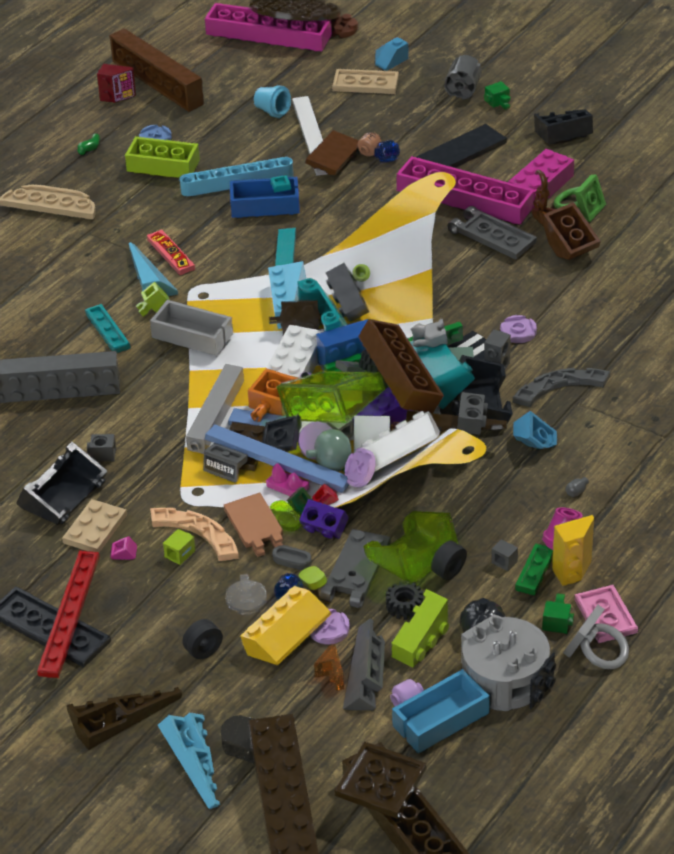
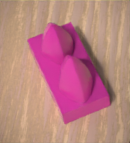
(285, 482)

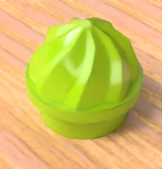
(361, 272)

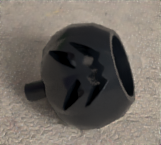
(478, 611)

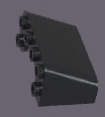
(487, 382)

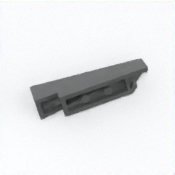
(365, 669)

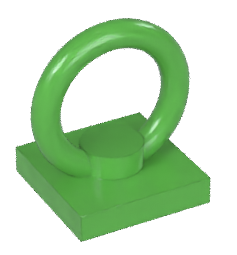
(588, 196)

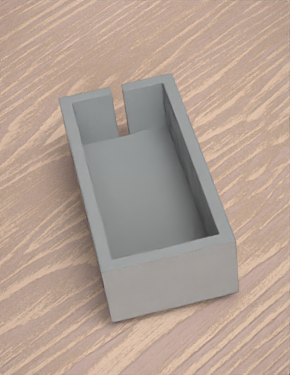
(191, 327)

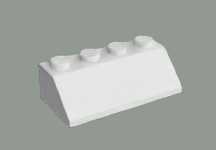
(403, 439)

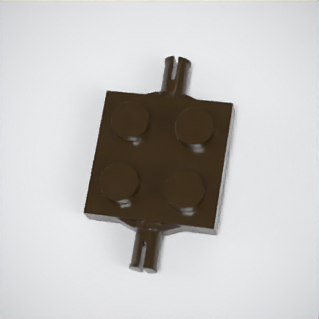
(298, 313)

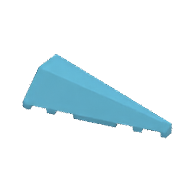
(148, 273)
(188, 743)

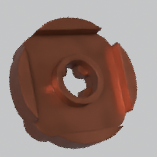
(344, 26)

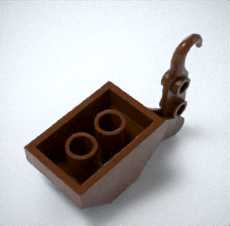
(564, 227)

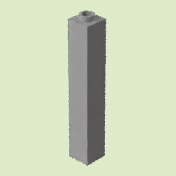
(215, 407)

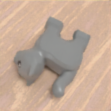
(433, 333)

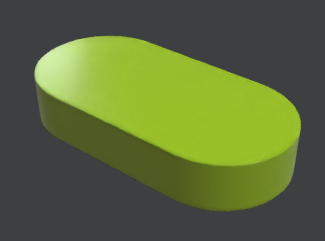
(313, 577)

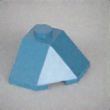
(391, 54)
(534, 432)

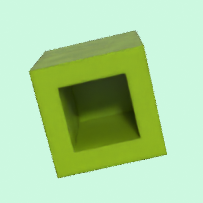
(179, 546)

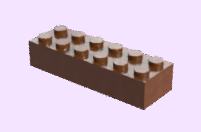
(400, 366)

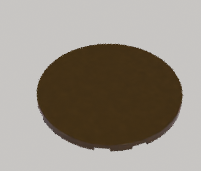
(296, 9)

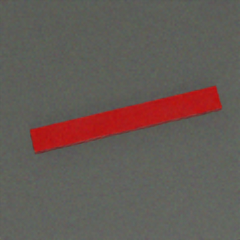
(68, 614)

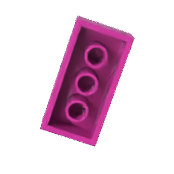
(556, 167)

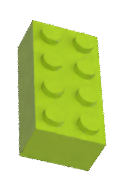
(162, 157)

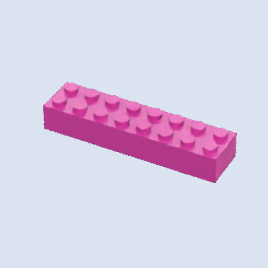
(245, 24)
(488, 195)

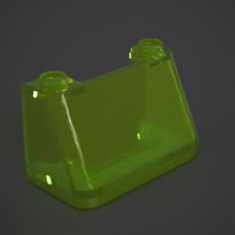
(412, 553)

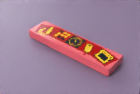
(171, 252)

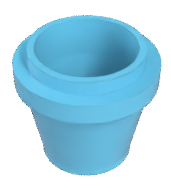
(273, 100)

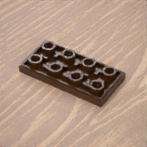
(333, 153)

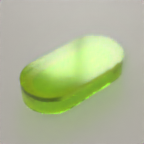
(285, 515)

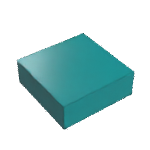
(280, 183)

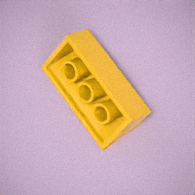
(284, 626)

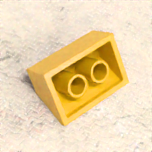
(572, 549)

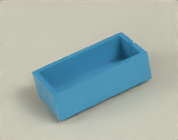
(440, 711)

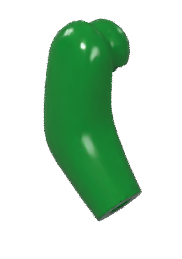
(89, 145)

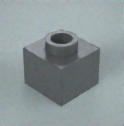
(504, 555)

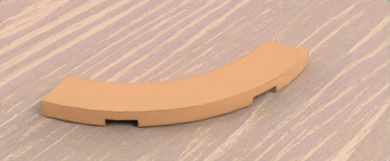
(199, 524)

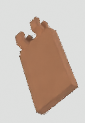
(254, 522)

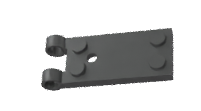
(492, 232)
(353, 562)

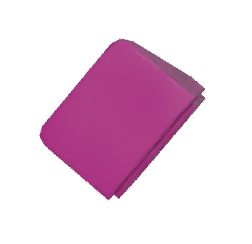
(124, 549)

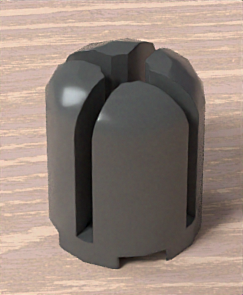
(463, 77)

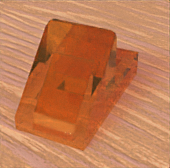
(329, 665)

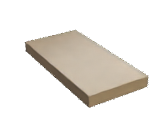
(365, 81)

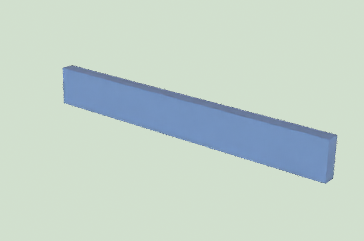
(272, 456)

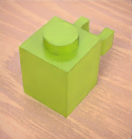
(153, 298)

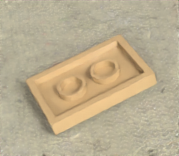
(94, 526)

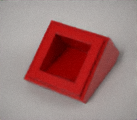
(325, 495)

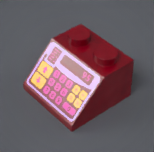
(115, 83)

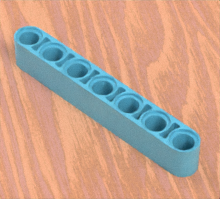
(220, 178)

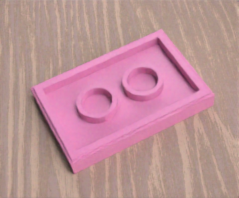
(613, 615)

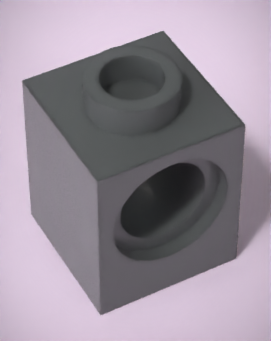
(102, 447)

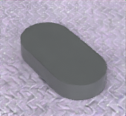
(291, 557)

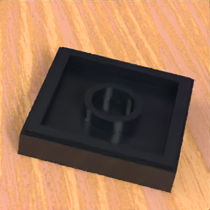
(283, 433)

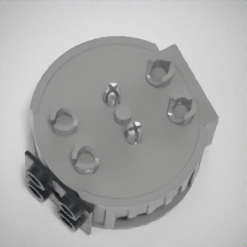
(508, 661)

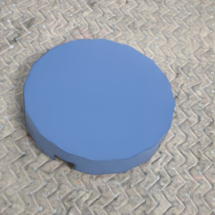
(156, 132)

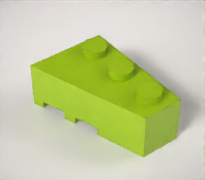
(422, 631)

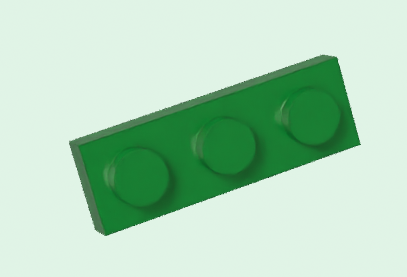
(534, 569)

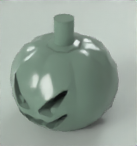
(331, 449)

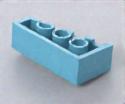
(284, 283)

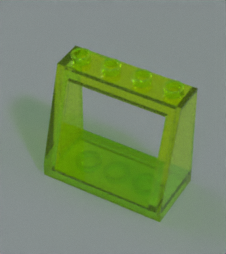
(330, 395)

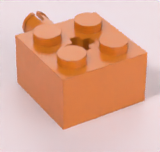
(264, 394)

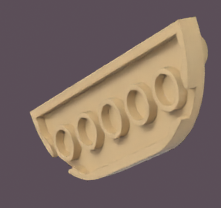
(50, 200)

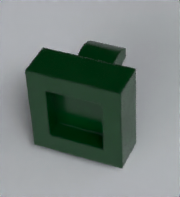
(299, 499)

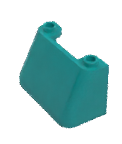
(311, 290)
(446, 370)

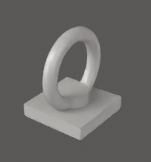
(588, 632)

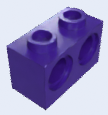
(325, 515)

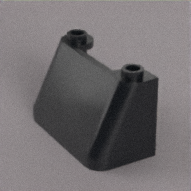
(62, 486)

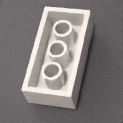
(296, 352)

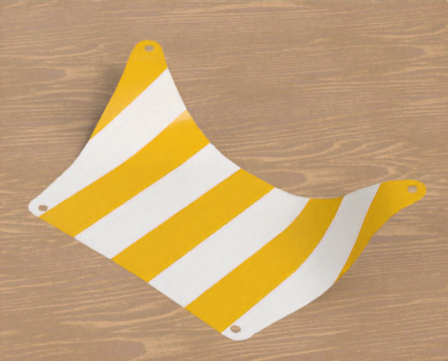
(399, 291)

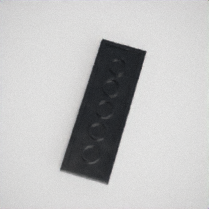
(465, 147)
(36, 618)

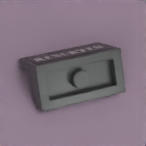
(223, 462)

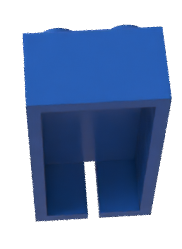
(258, 198)

